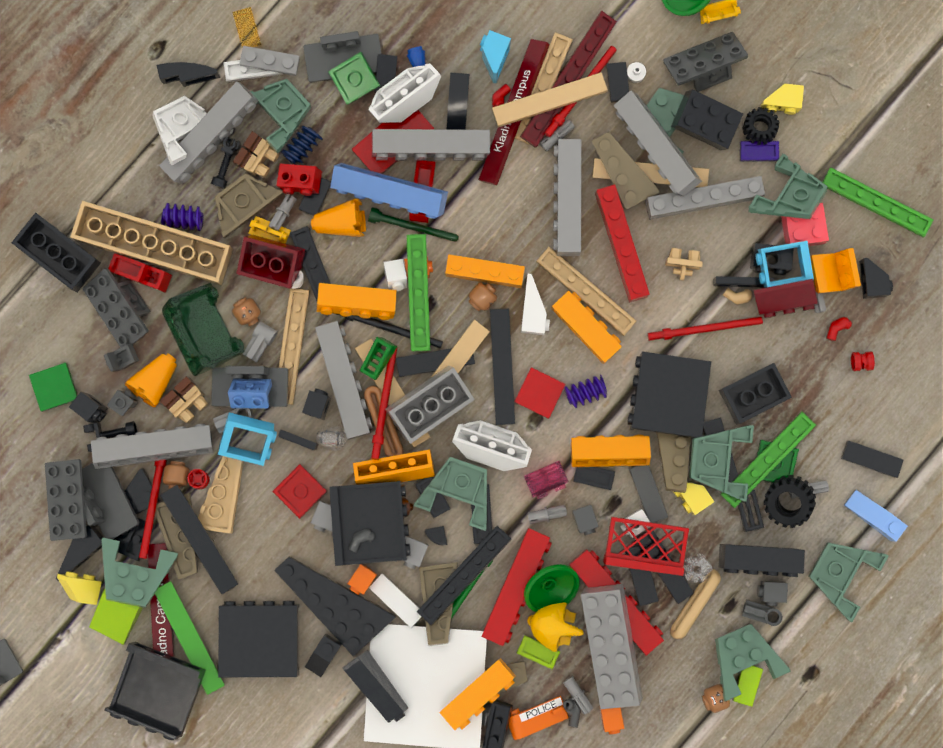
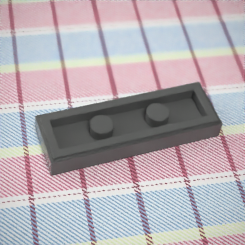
(648, 493)

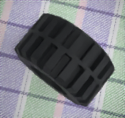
(785, 516)

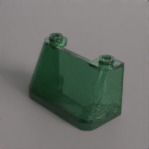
(200, 329)

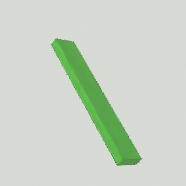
(877, 202)
(418, 292)
(772, 455)
(188, 636)

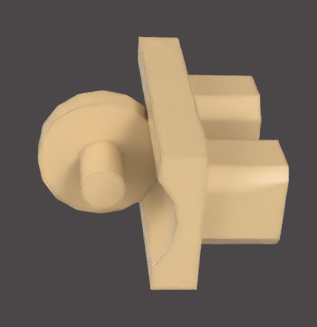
(675, 260)

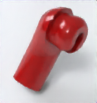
(498, 96)
(837, 325)

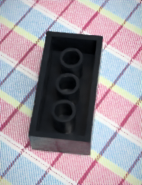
(56, 252)
(760, 558)

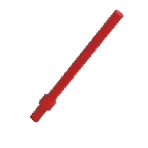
(559, 119)
(667, 333)
(378, 438)
(152, 508)

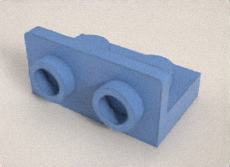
(249, 393)

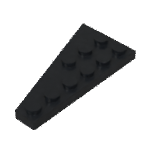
(342, 611)

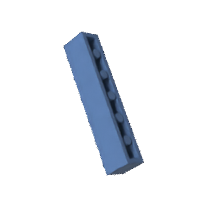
(389, 190)

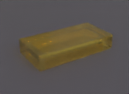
(246, 27)

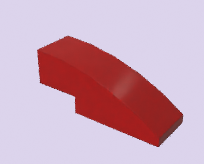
(423, 175)
(140, 272)

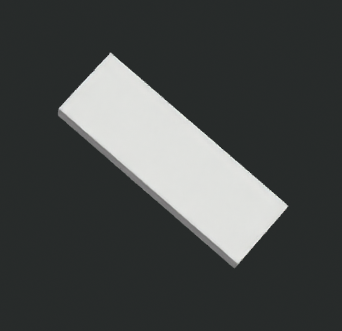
(235, 72)
(396, 600)

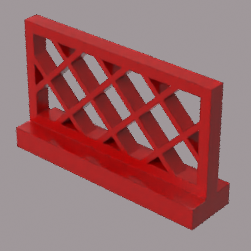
(644, 563)

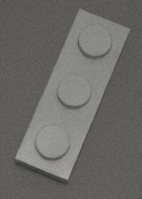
(269, 60)

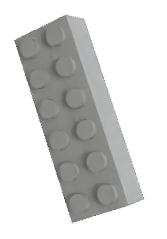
(430, 143)
(611, 646)

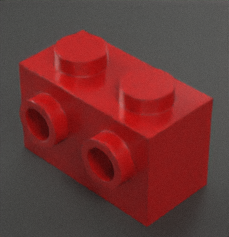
(299, 179)

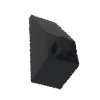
(81, 550)

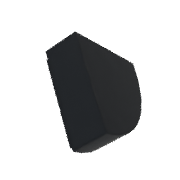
(437, 535)

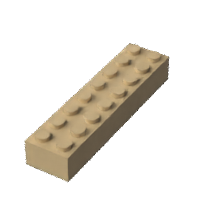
(151, 243)

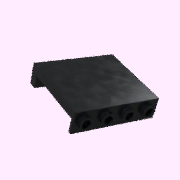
(669, 394)
(373, 508)
(258, 639)
(156, 691)

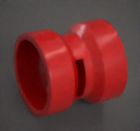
(862, 361)
(195, 479)

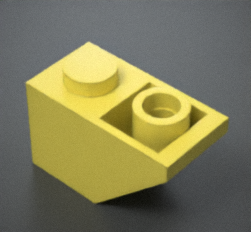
(786, 99)
(695, 498)
(80, 589)

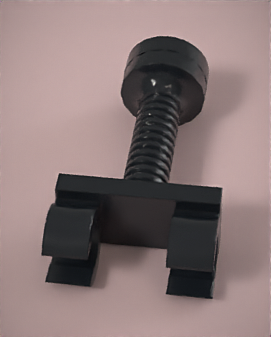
(229, 150)
(129, 429)

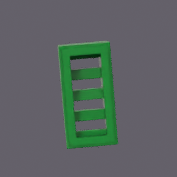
(387, 354)

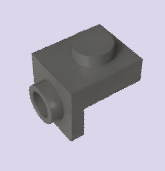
(121, 358)
(122, 402)

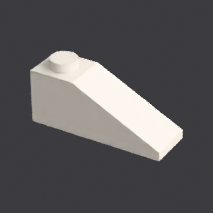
(534, 313)

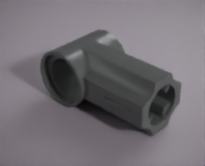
(760, 612)

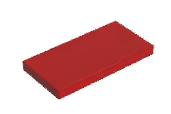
(363, 149)

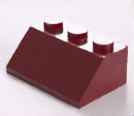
(270, 261)
(786, 298)

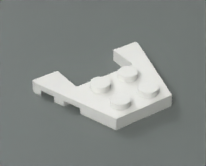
(175, 122)

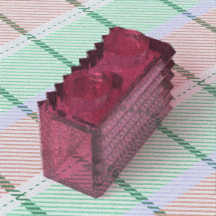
(546, 479)

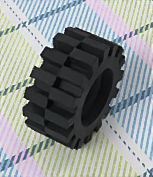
(763, 116)

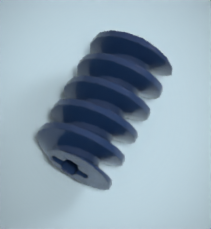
(301, 145)

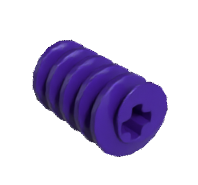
(182, 217)
(586, 391)

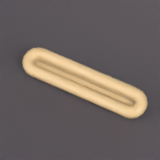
(695, 605)

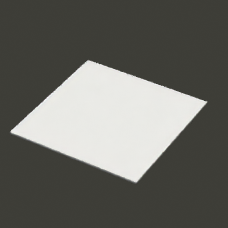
(427, 683)

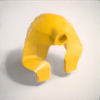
(551, 628)

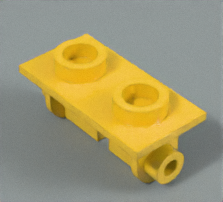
(719, 10)
(261, 228)

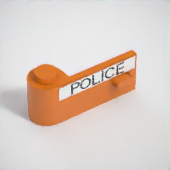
(536, 718)

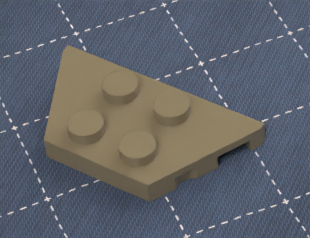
(243, 201)

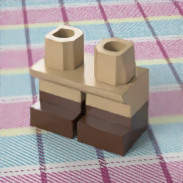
(251, 163)
(178, 405)

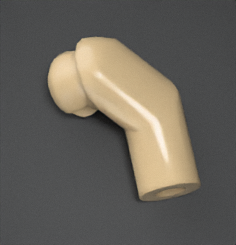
(738, 298)

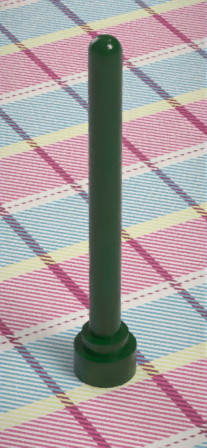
(377, 216)

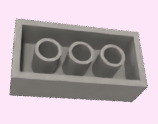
(429, 404)

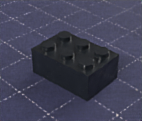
(707, 120)
(755, 393)

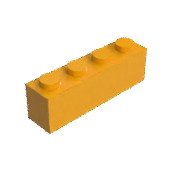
(484, 271)
(356, 301)
(586, 327)
(610, 451)
(395, 468)
(477, 694)

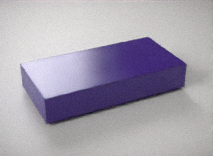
(761, 152)

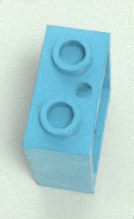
(804, 261)
(251, 424)

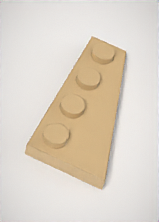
(222, 497)

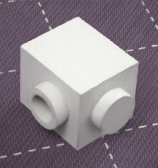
(395, 275)
(638, 515)

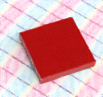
(539, 393)
(299, 491)

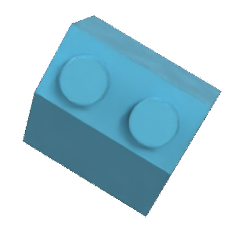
(494, 53)

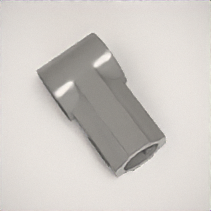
(262, 337)
(220, 421)

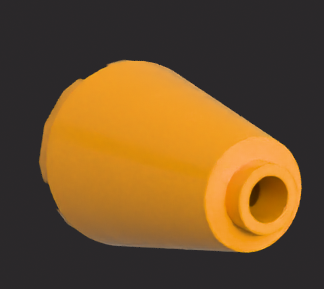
(341, 220)
(152, 379)

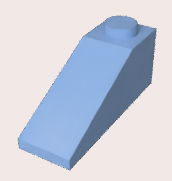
(876, 516)

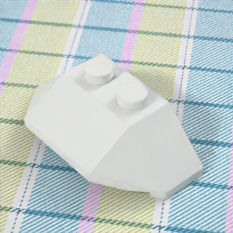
(405, 94)
(492, 445)

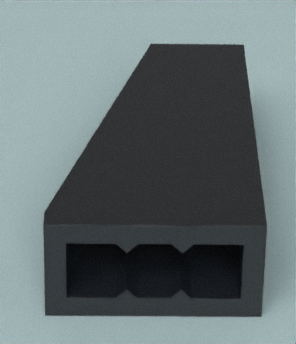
(376, 686)

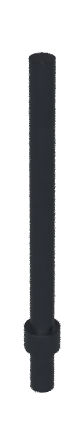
(391, 328)

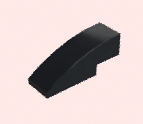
(186, 72)
(458, 101)

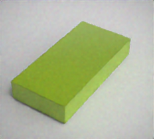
(537, 652)
(748, 685)

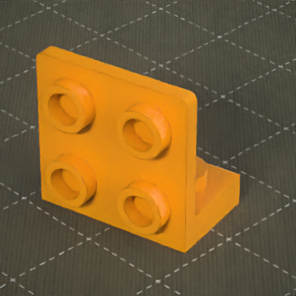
(835, 271)

